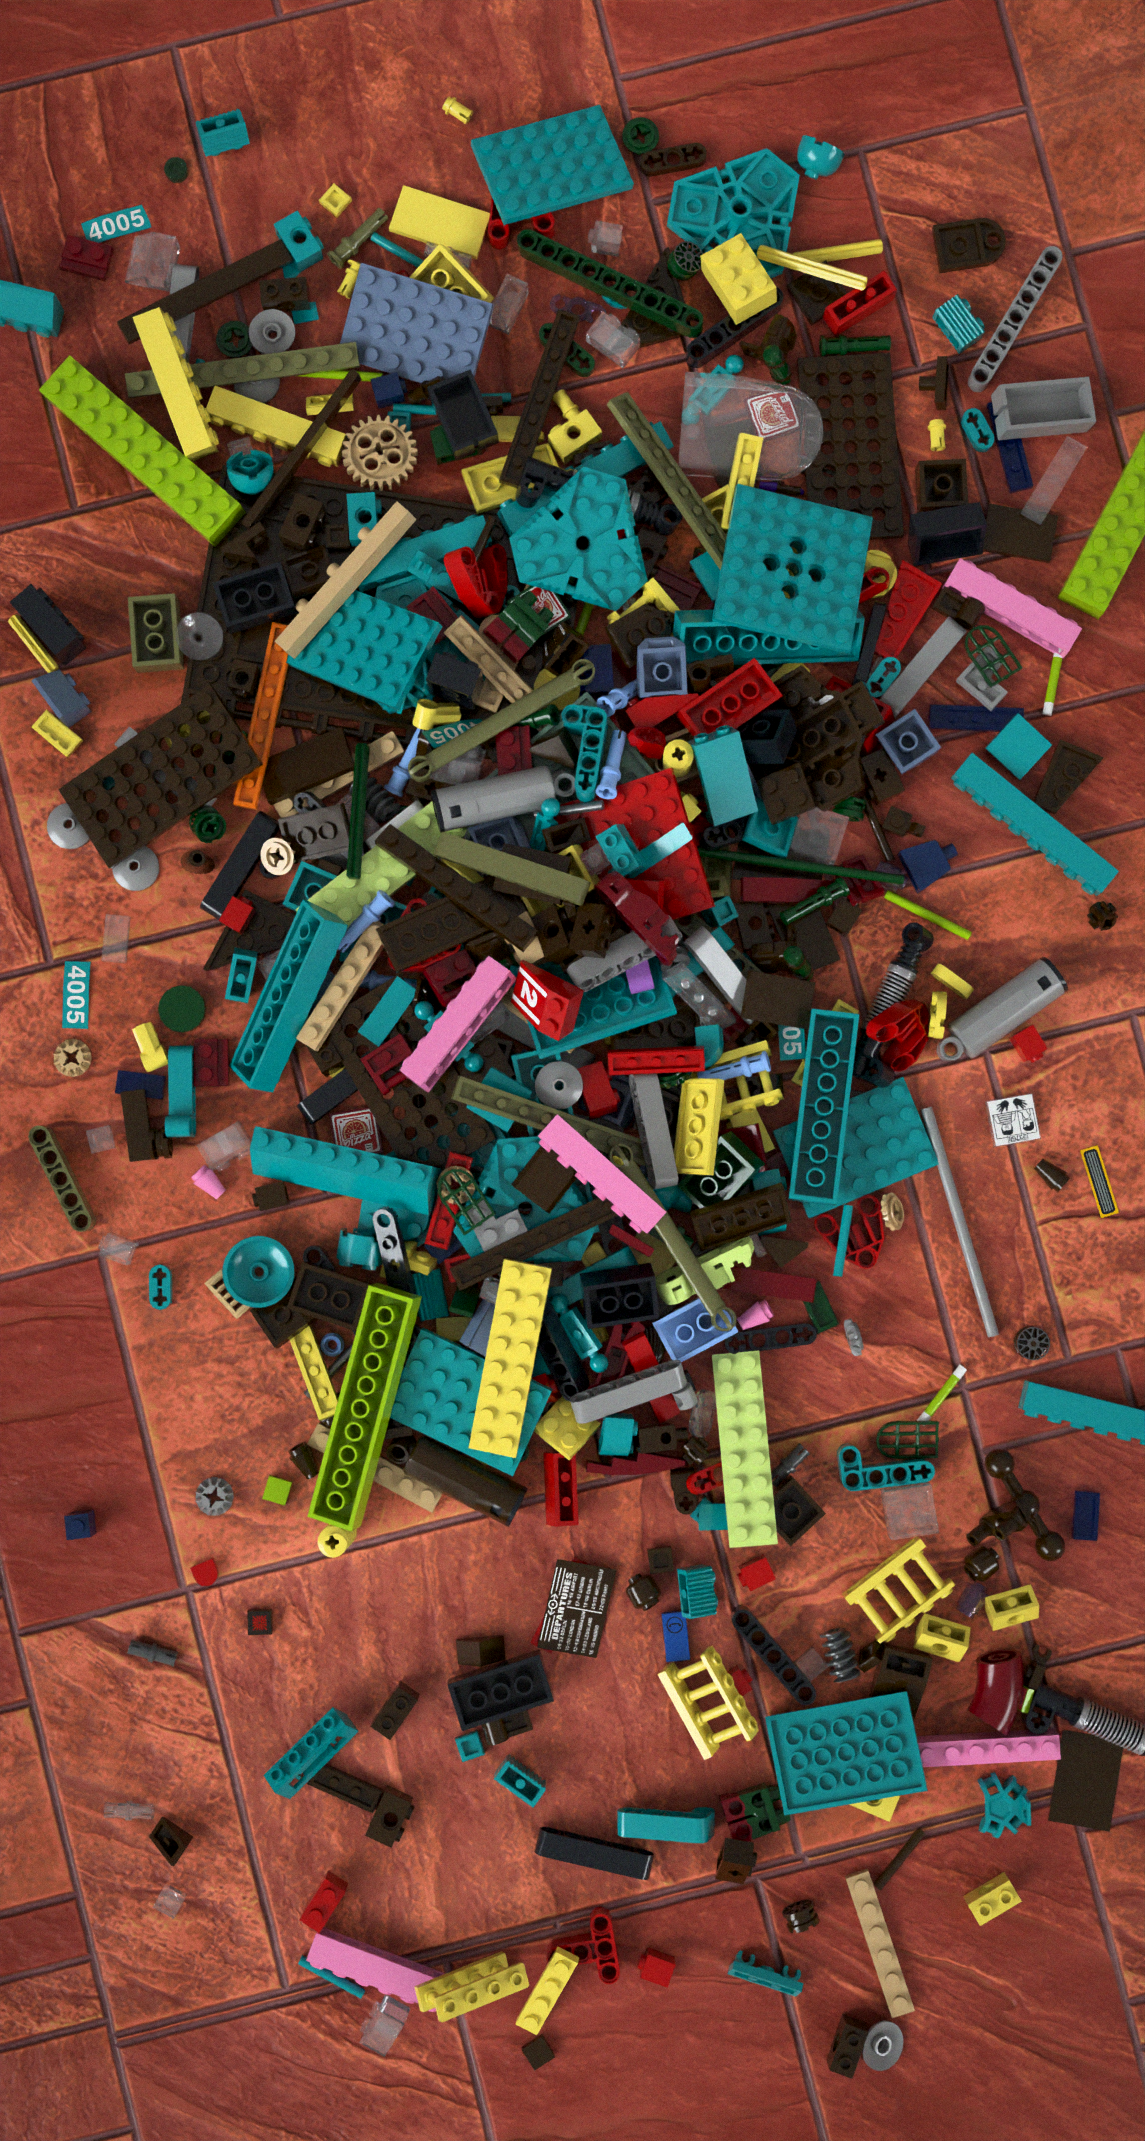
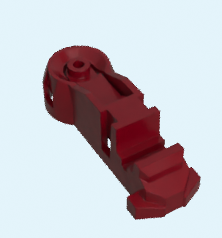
(637, 912)
(616, 1353)

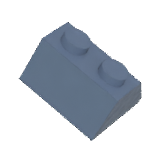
(62, 696)
(908, 742)

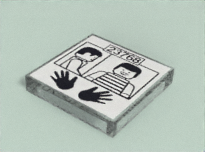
(1013, 1120)

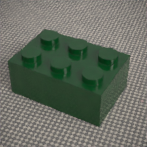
(732, 1172)

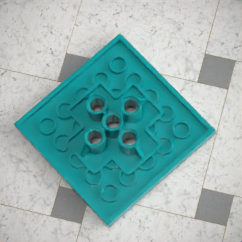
(829, 547)

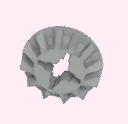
(853, 1337)
(224, 1491)

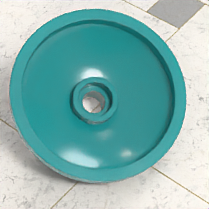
(240, 1271)

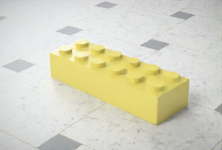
(175, 383)

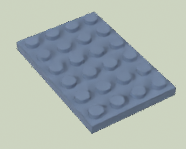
(414, 326)

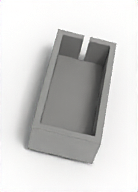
(1043, 408)

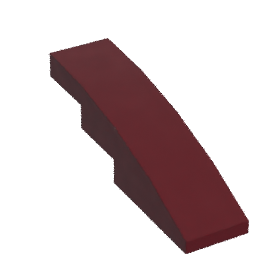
(779, 889)
(772, 1284)
(643, 1464)

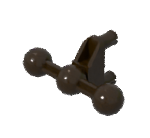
(1017, 1513)

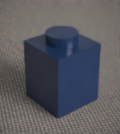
(388, 390)
(80, 1524)

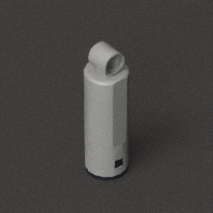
(497, 797)
(1004, 1010)

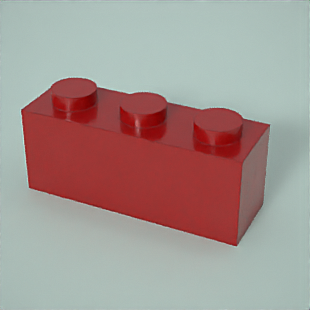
(859, 303)
(560, 1490)

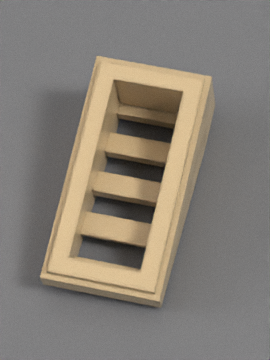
(223, 1298)

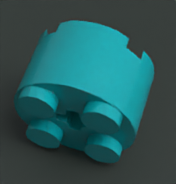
(358, 1248)

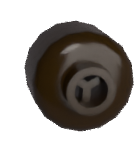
(981, 1563)
(643, 1592)

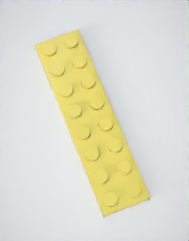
(510, 1357)

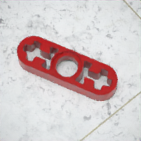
(701, 1474)

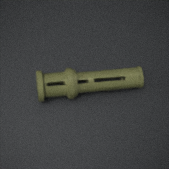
(350, 245)

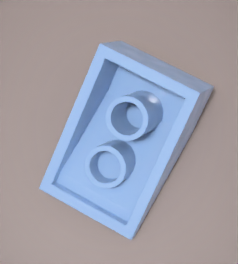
(690, 1330)

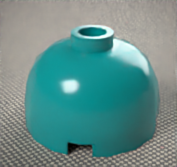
(818, 157)
(250, 472)

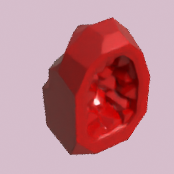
(647, 741)

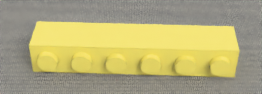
(271, 425)

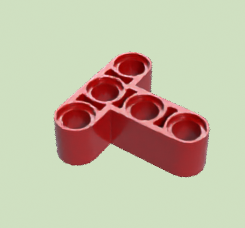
(591, 1941)

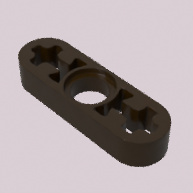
(655, 155)

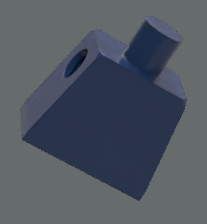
(926, 863)

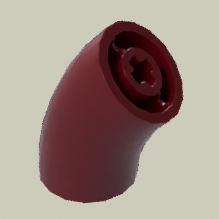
(998, 1688)

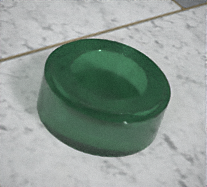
(176, 170)

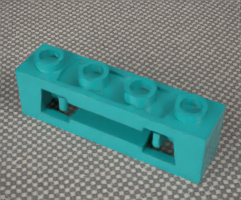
(311, 1753)

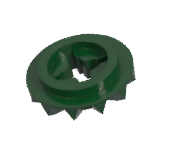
(645, 127)
(225, 335)
(672, 1079)

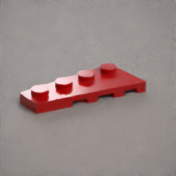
(907, 605)

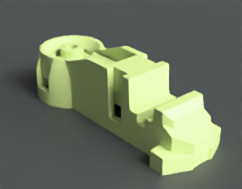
(716, 1265)

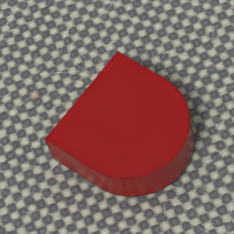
(205, 1572)

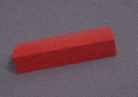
(731, 700)

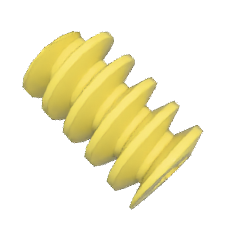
(683, 751)
(335, 1540)

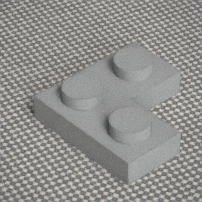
(977, 686)
(498, 1230)

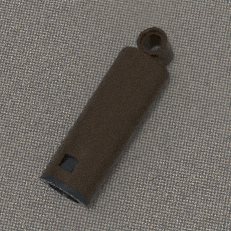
(458, 1477)

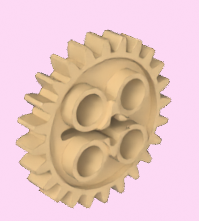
(373, 433)

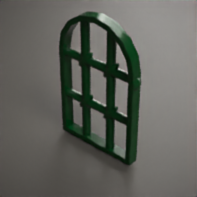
(1000, 657)
(464, 1210)
(917, 1432)

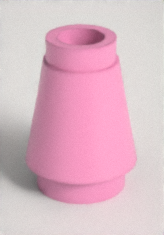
(208, 1181)
(756, 1315)

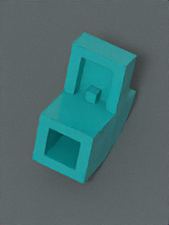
(712, 1039)

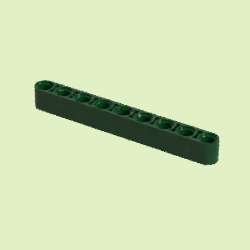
(616, 292)

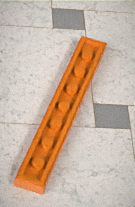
(264, 718)

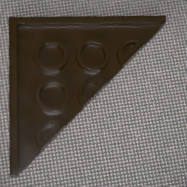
(650, 331)
(263, 934)

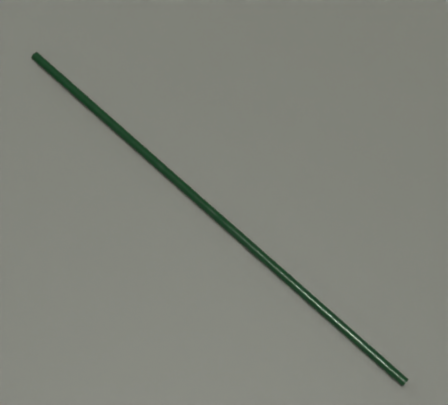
(793, 864)

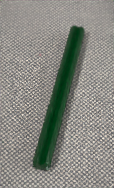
(358, 811)

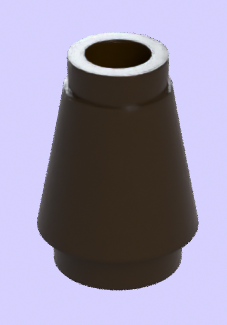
(1052, 1175)
(304, 1460)

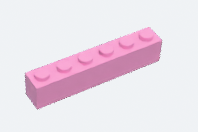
(1013, 608)
(458, 1024)
(602, 1174)
(988, 1748)
(369, 1965)

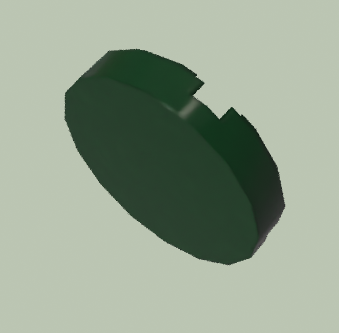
(182, 1009)

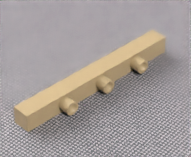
(344, 579)

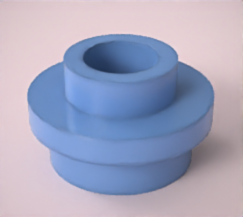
(325, 1347)

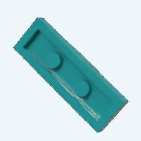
(432, 572)
(765, 1975)

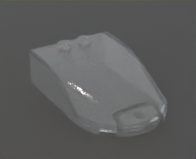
(725, 405)

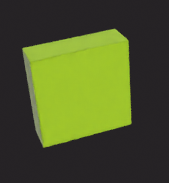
(277, 1490)

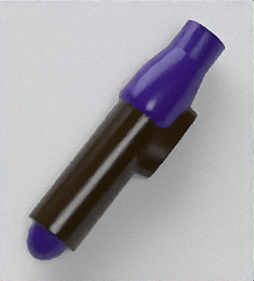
(779, 487)

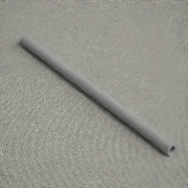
(960, 1222)

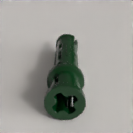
(844, 344)
(541, 717)
(825, 898)

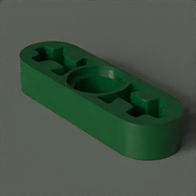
(583, 356)

